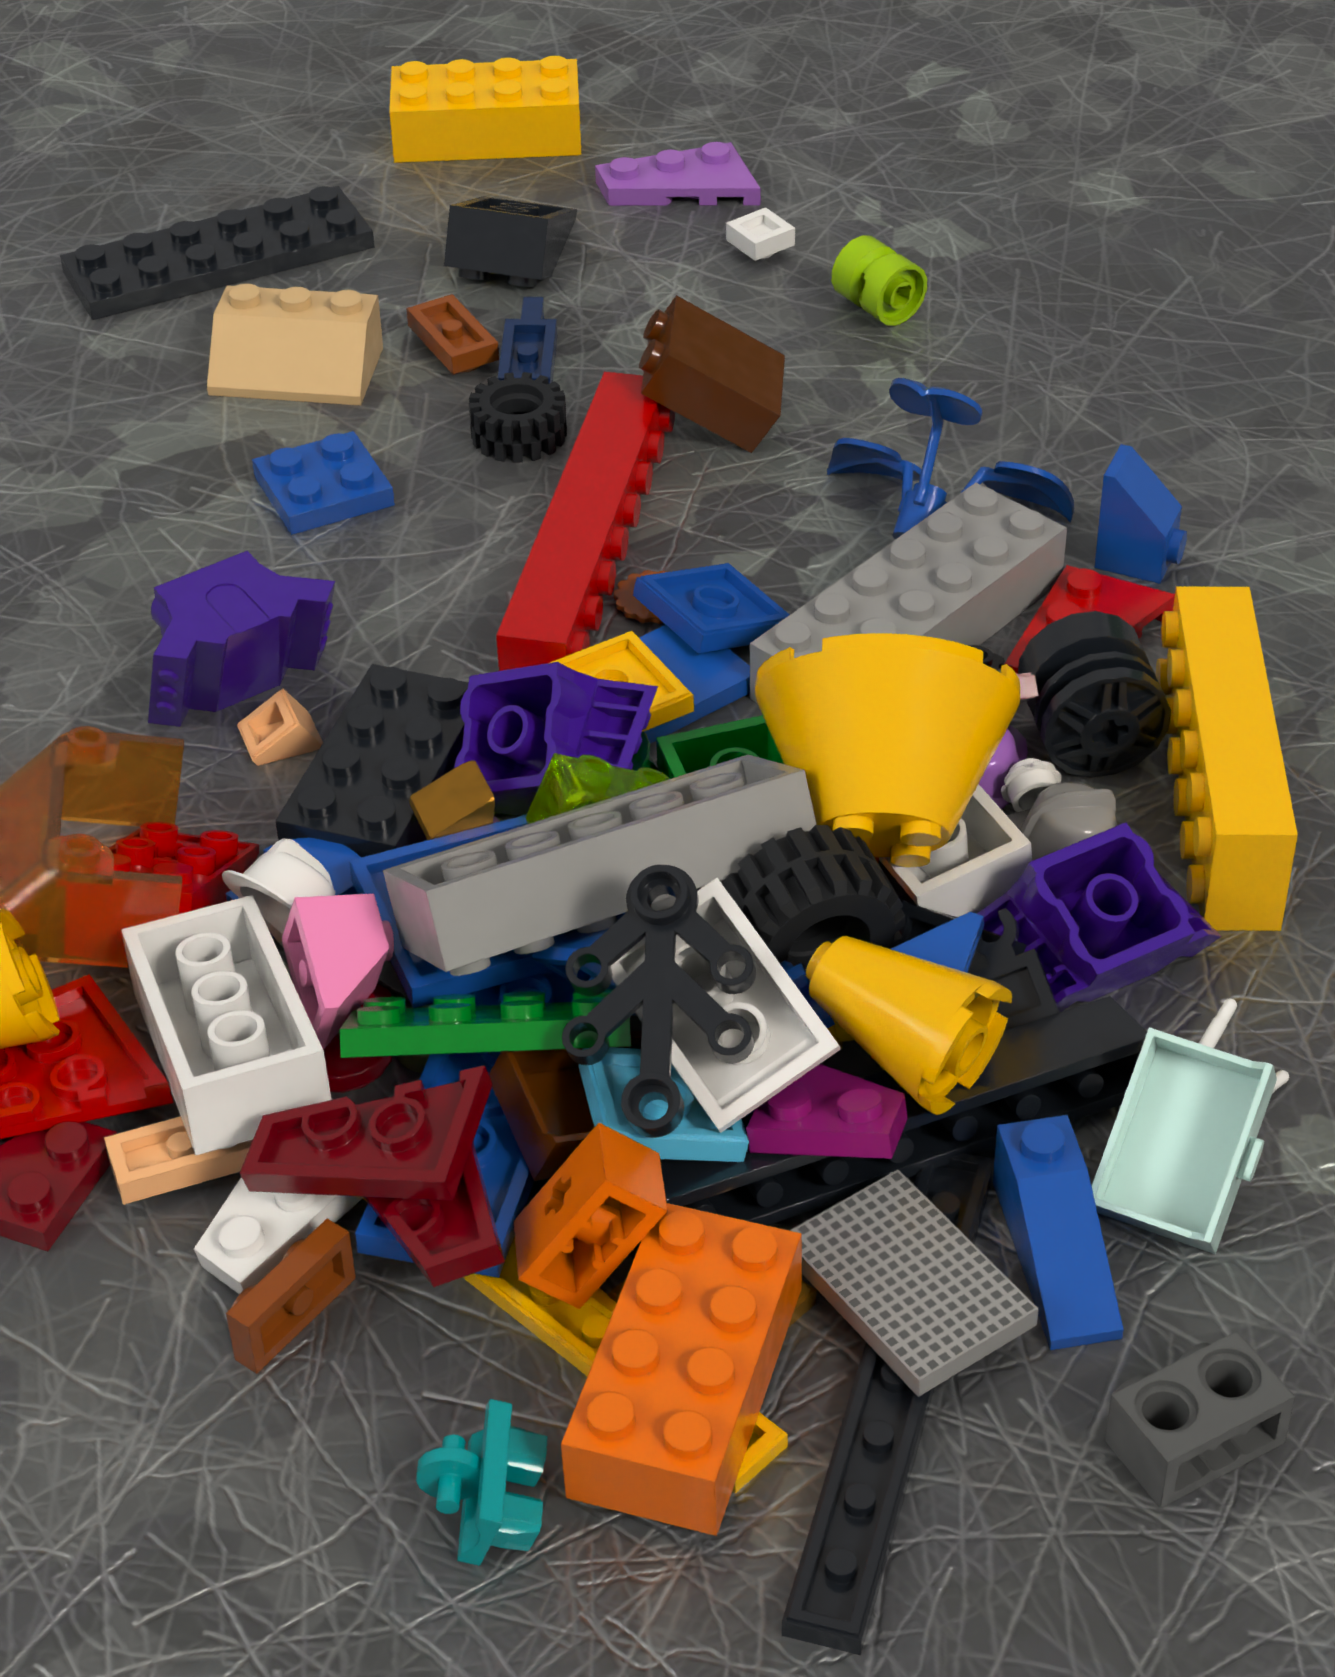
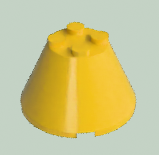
(888, 733)

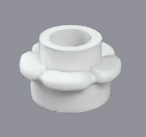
(1026, 781)

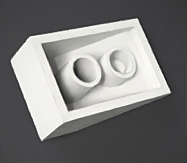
(784, 1025)

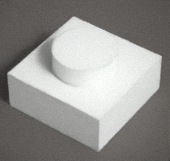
(760, 234)

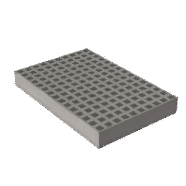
(911, 1282)

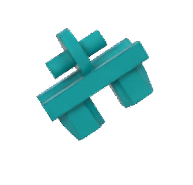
(479, 1479)

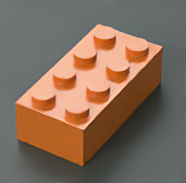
(683, 1369)

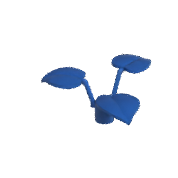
(942, 404)

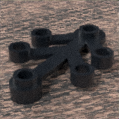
(657, 986)

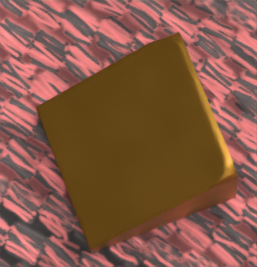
(454, 802)

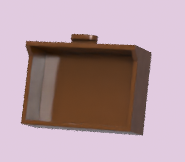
(544, 1104)

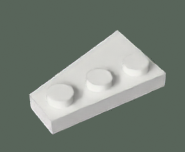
(259, 1228)

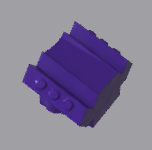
(232, 635)
(531, 712)
(1100, 916)

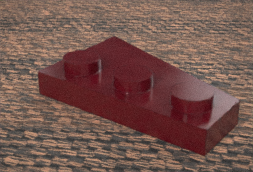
(378, 1148)
(445, 1235)

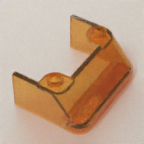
(66, 884)

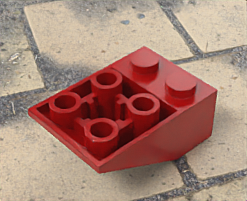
(198, 859)

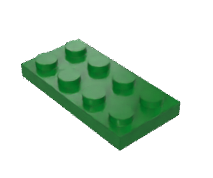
(460, 1026)

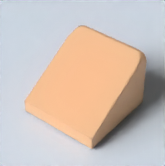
(279, 730)

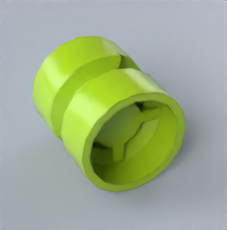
(879, 280)

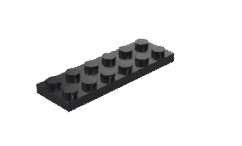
(216, 251)

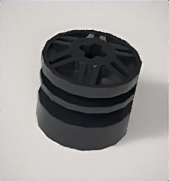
(1095, 694)

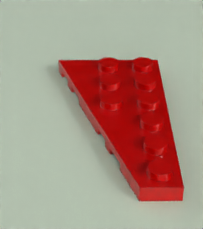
(80, 1074)

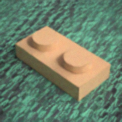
(163, 1160)

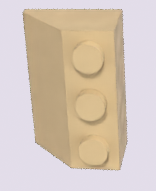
(294, 344)

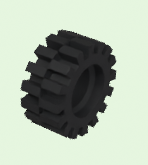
(518, 417)

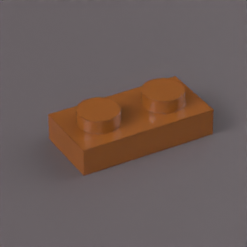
(453, 334)
(290, 1295)

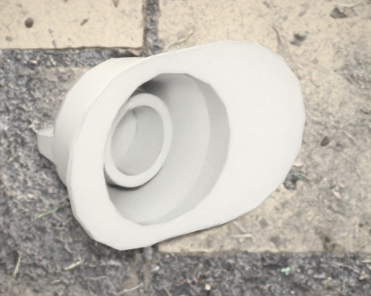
(277, 879)

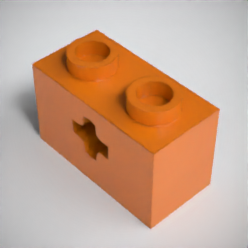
(589, 1216)

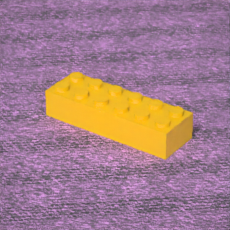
(1227, 760)

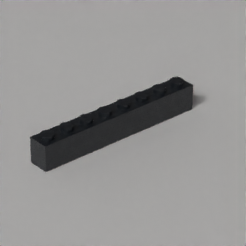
(1040, 1070)

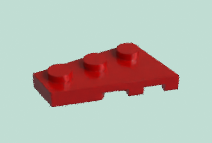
(1089, 591)

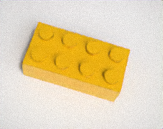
(485, 110)

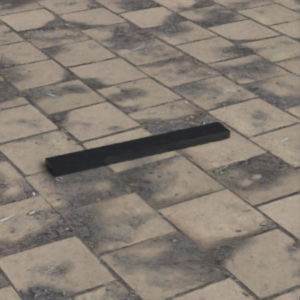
(872, 1461)

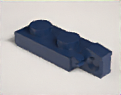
(529, 342)

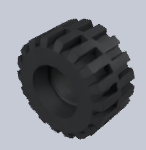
(815, 891)

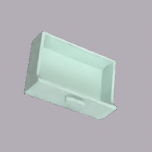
(1183, 1140)

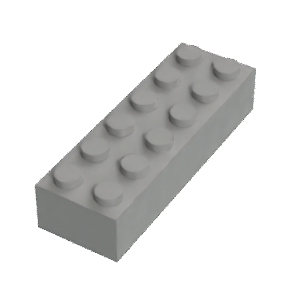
(945, 579)
(579, 864)

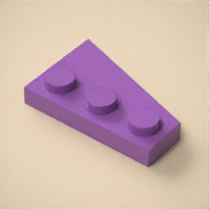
(692, 173)

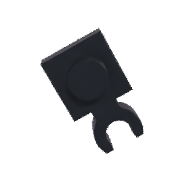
(1019, 973)

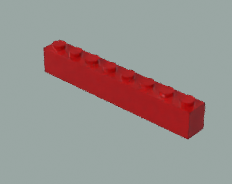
(585, 526)

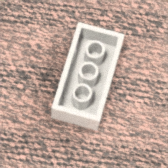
(224, 1021)

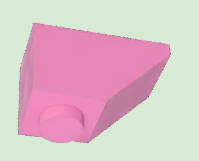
(335, 956)

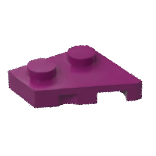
(829, 1116)

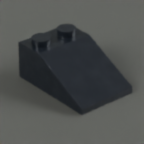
(506, 239)

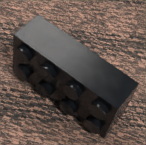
(384, 747)

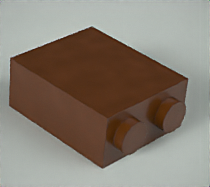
(712, 373)

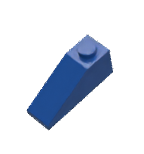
(1056, 1231)

